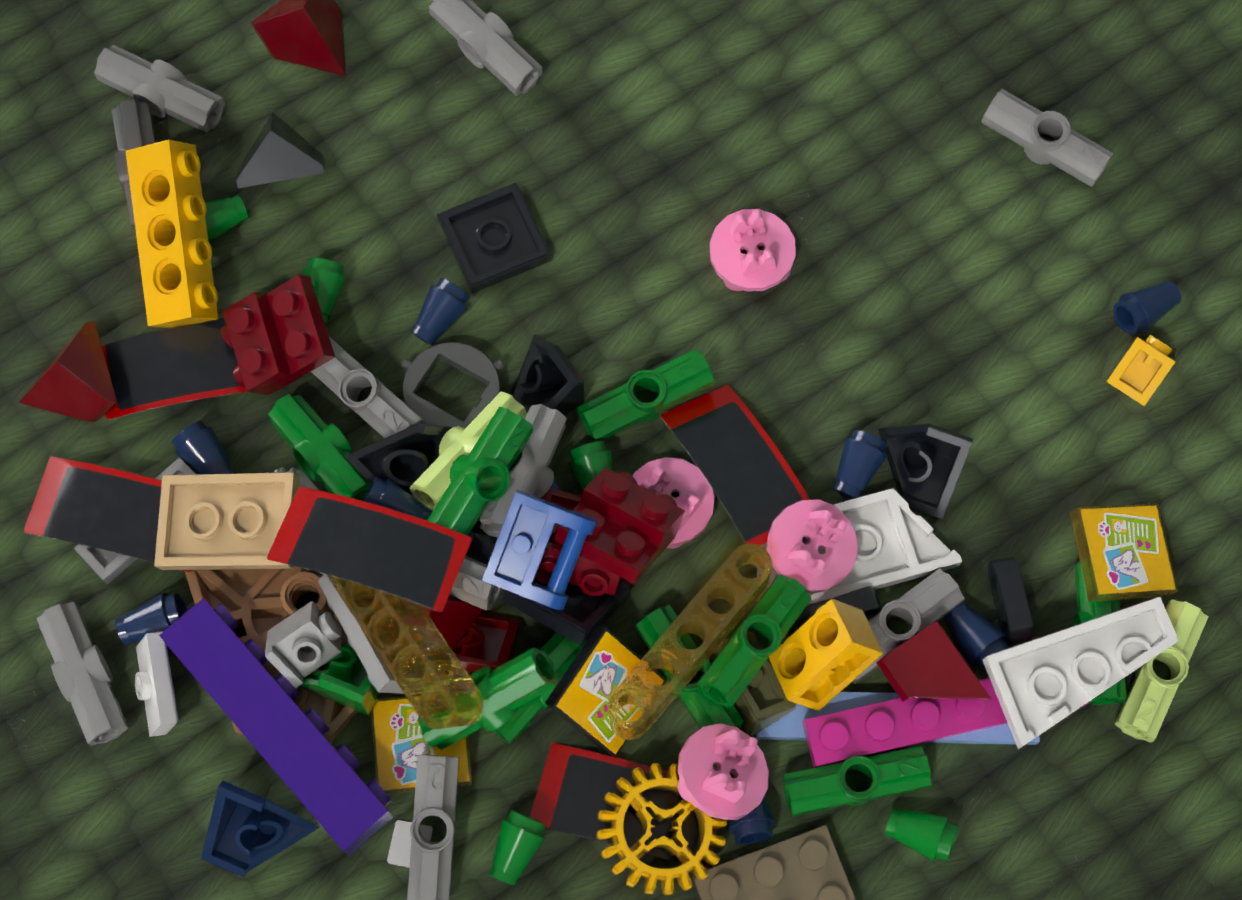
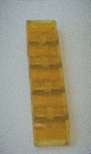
(414, 655)
(684, 662)

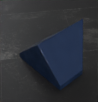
(249, 830)

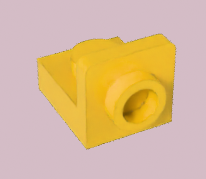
(1142, 369)

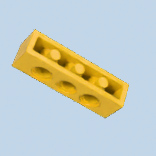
(172, 234)

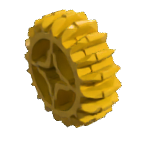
(675, 846)

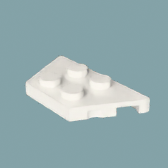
(890, 543)

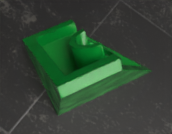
(343, 681)

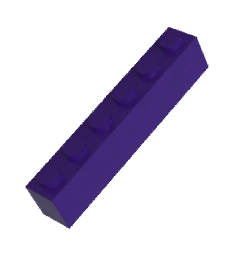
(277, 727)

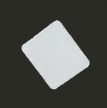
(401, 842)

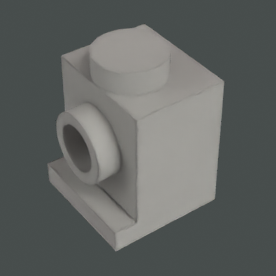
(303, 642)

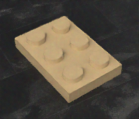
(222, 520)

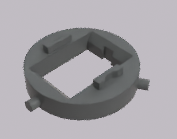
(462, 357)

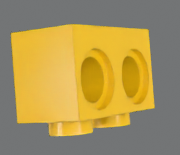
(825, 654)

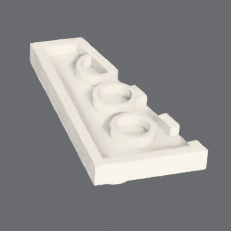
(1067, 669)

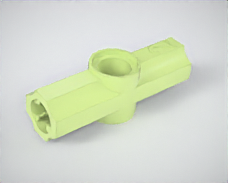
(455, 442)
(1152, 696)

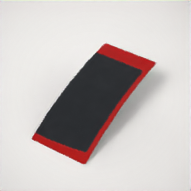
(170, 368)
(736, 460)
(97, 508)
(371, 546)
(575, 790)

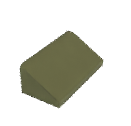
(763, 698)

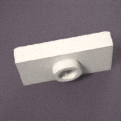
(155, 684)

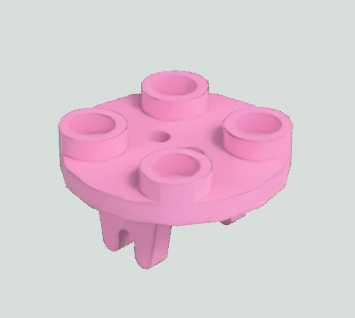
(758, 268)
(694, 492)
(823, 527)
(715, 790)

